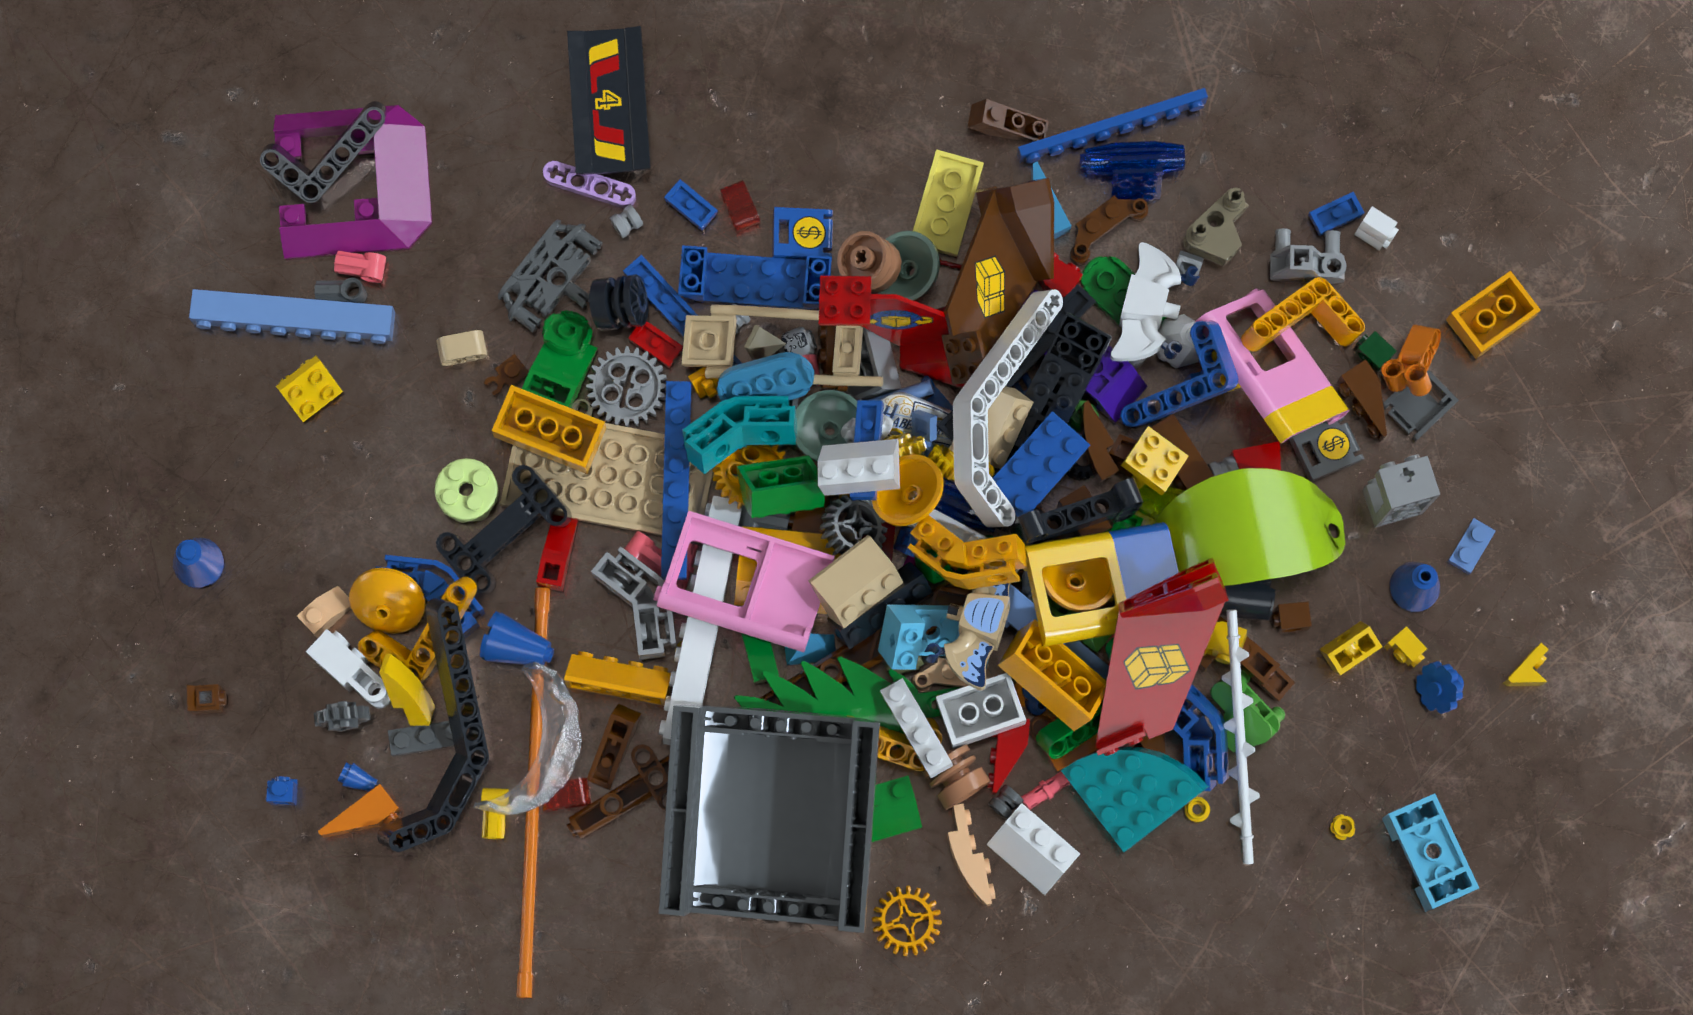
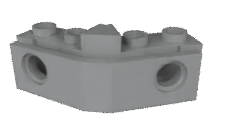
(640, 597)

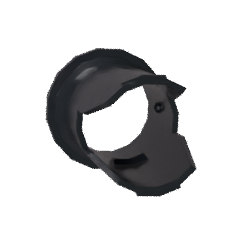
(1250, 600)

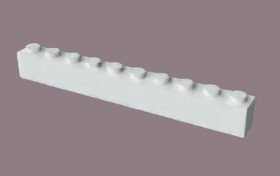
(700, 636)

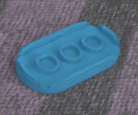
(769, 376)

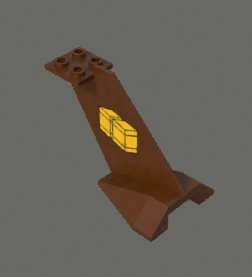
(999, 270)

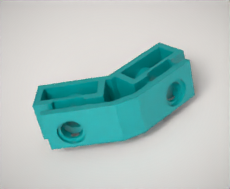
(730, 435)

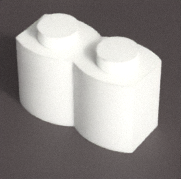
(1377, 229)

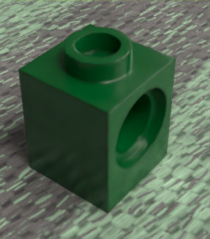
(1374, 350)

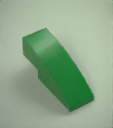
(759, 657)

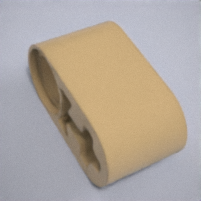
(461, 348)

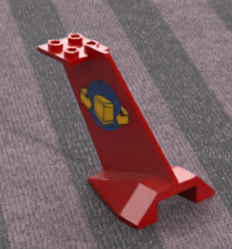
(895, 318)

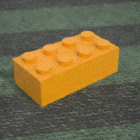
(549, 429)
(1054, 676)

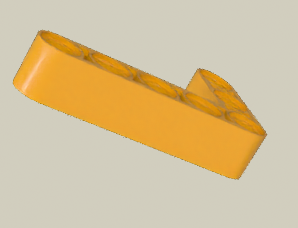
(1315, 298)
(417, 658)

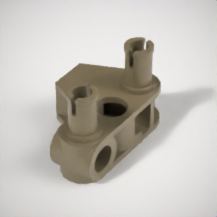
(1220, 242)

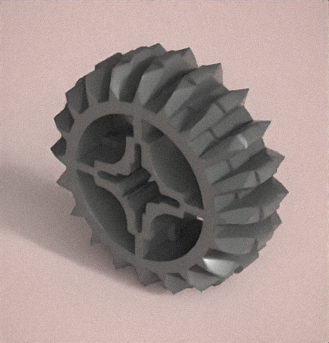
(859, 516)

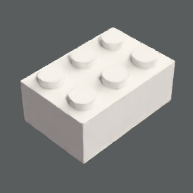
(981, 714)

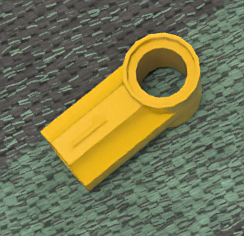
(493, 823)

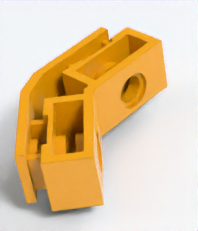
(990, 559)

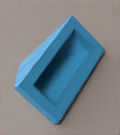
(817, 648)

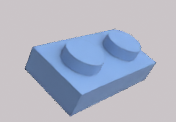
(1471, 546)

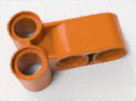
(1413, 362)

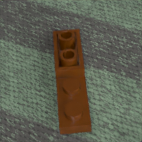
(1264, 670)

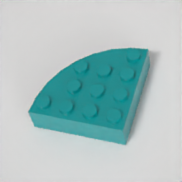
(1133, 790)

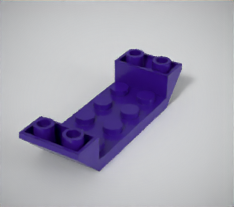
(1113, 385)

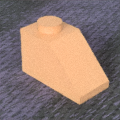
(325, 611)

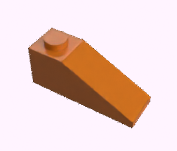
(366, 813)

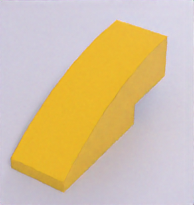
(406, 691)

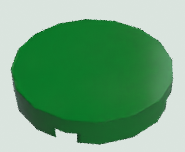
(567, 333)

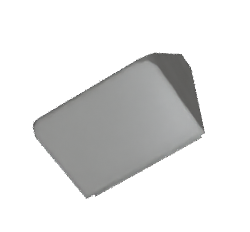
(1186, 260)

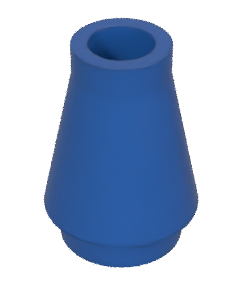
(356, 778)

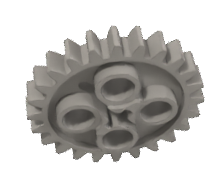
(604, 382)

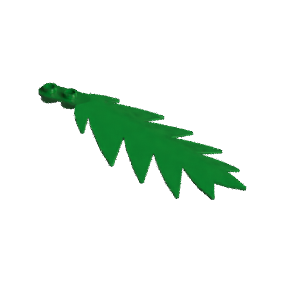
(836, 700)

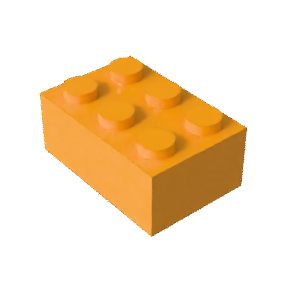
(1493, 314)

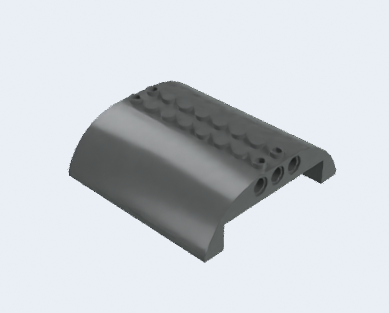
(769, 815)

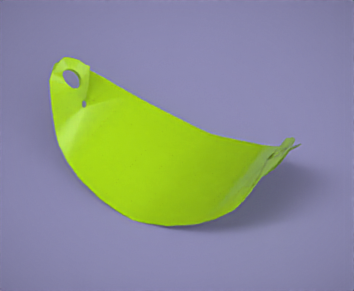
(1254, 525)

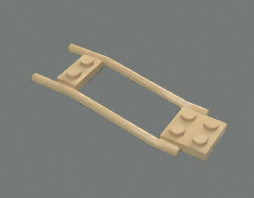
(711, 343)

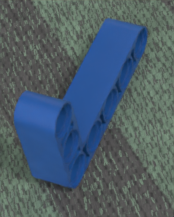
(1189, 388)

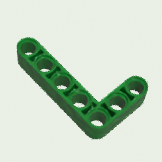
(1060, 739)

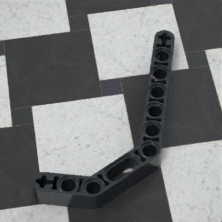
(400, 834)

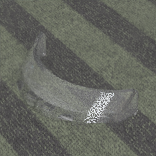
(557, 749)

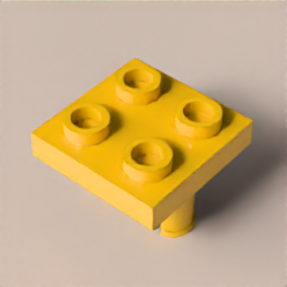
(309, 388)
(1154, 461)

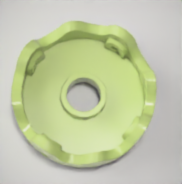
(471, 507)

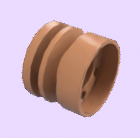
(959, 780)

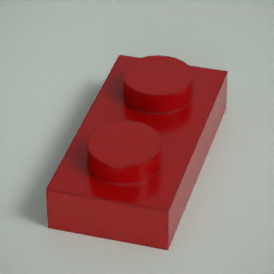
(656, 343)

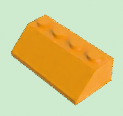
(618, 679)

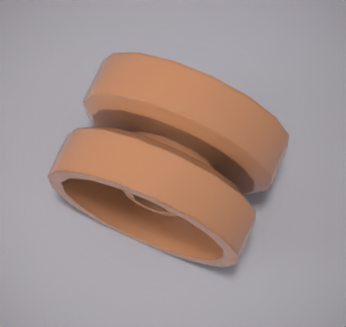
(870, 256)

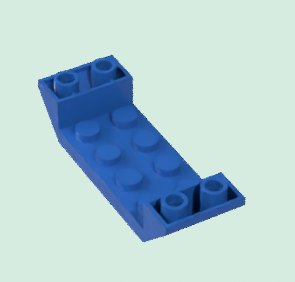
(751, 279)

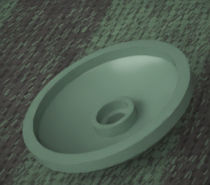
(919, 254)
(817, 414)

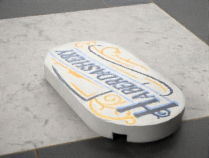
(900, 408)

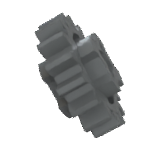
(341, 716)

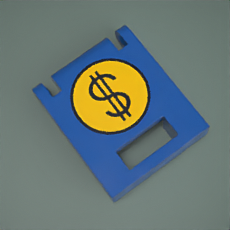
(806, 232)

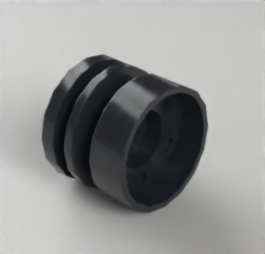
(618, 302)

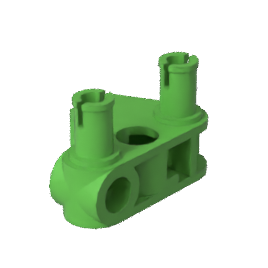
(1259, 722)

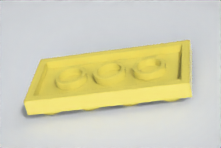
(948, 200)

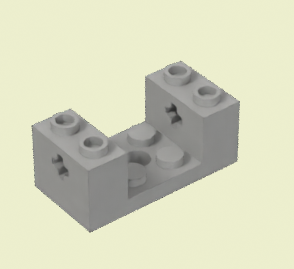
(1401, 490)

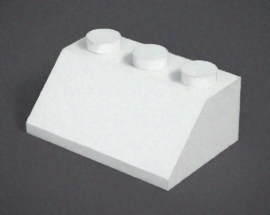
(859, 467)
(1033, 849)

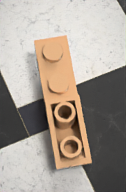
(971, 866)

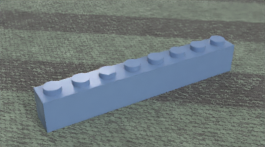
(292, 315)

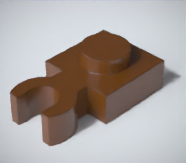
(509, 373)

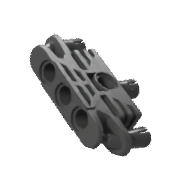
(529, 276)

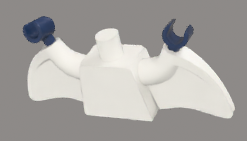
(1147, 304)

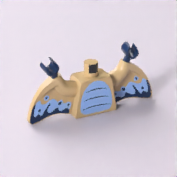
(980, 632)

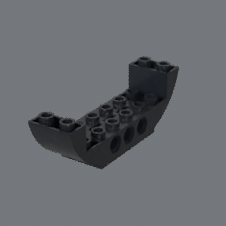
(1063, 374)

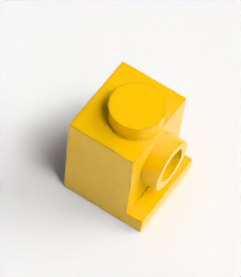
(1407, 647)

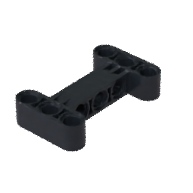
(1119, 503)
(504, 528)

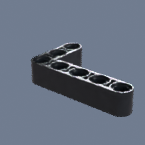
(330, 158)

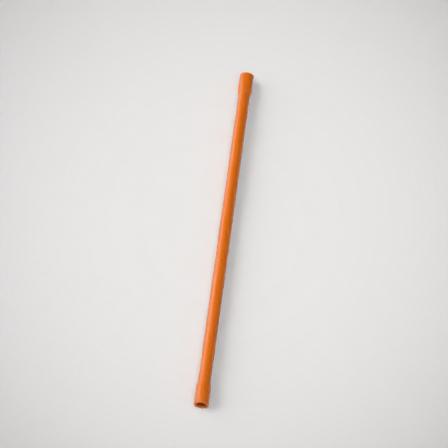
(525, 976)

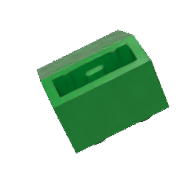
(559, 375)

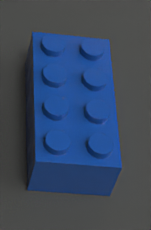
(1040, 464)

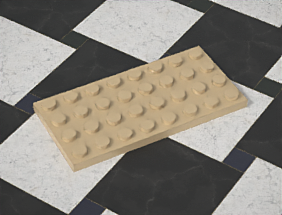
(620, 487)

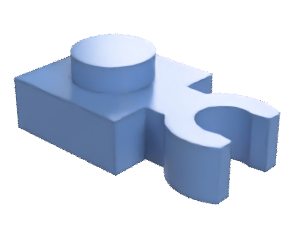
(925, 425)

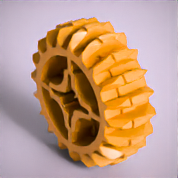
(927, 915)

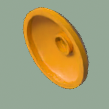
(917, 478)
(1092, 584)
(388, 591)

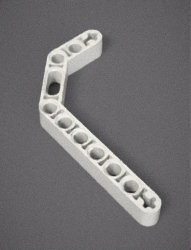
(977, 396)

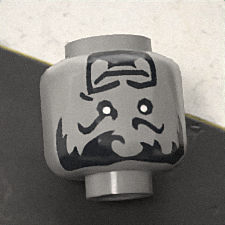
(799, 341)

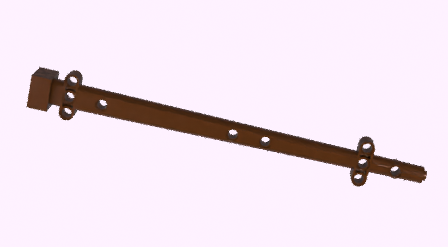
(866, 653)

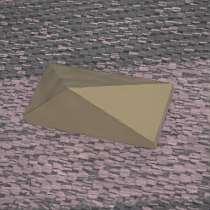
(762, 343)

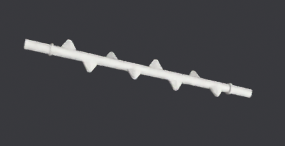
(1236, 726)

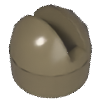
(584, 404)

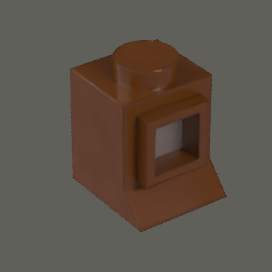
(205, 699)

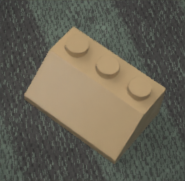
(1004, 424)
(855, 582)

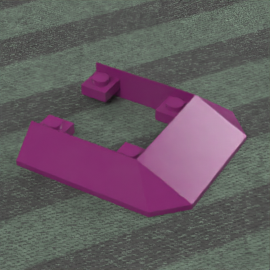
(402, 179)

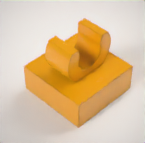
(702, 385)

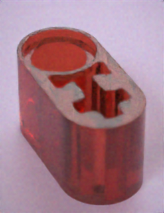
(740, 206)
(572, 795)

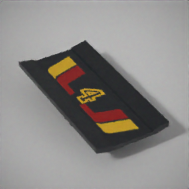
(608, 101)

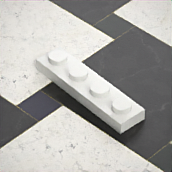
(916, 728)

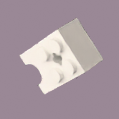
(348, 667)

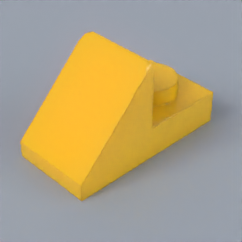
(1525, 674)

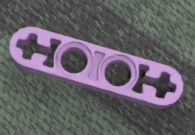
(587, 188)

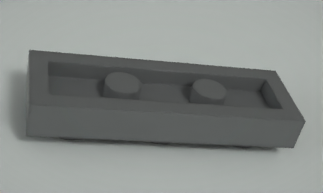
(420, 738)

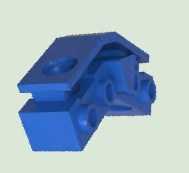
(435, 586)
(1198, 727)

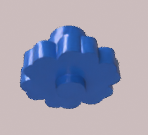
(1440, 687)

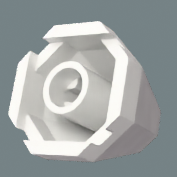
(1179, 331)

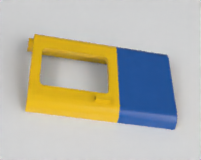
(1134, 561)

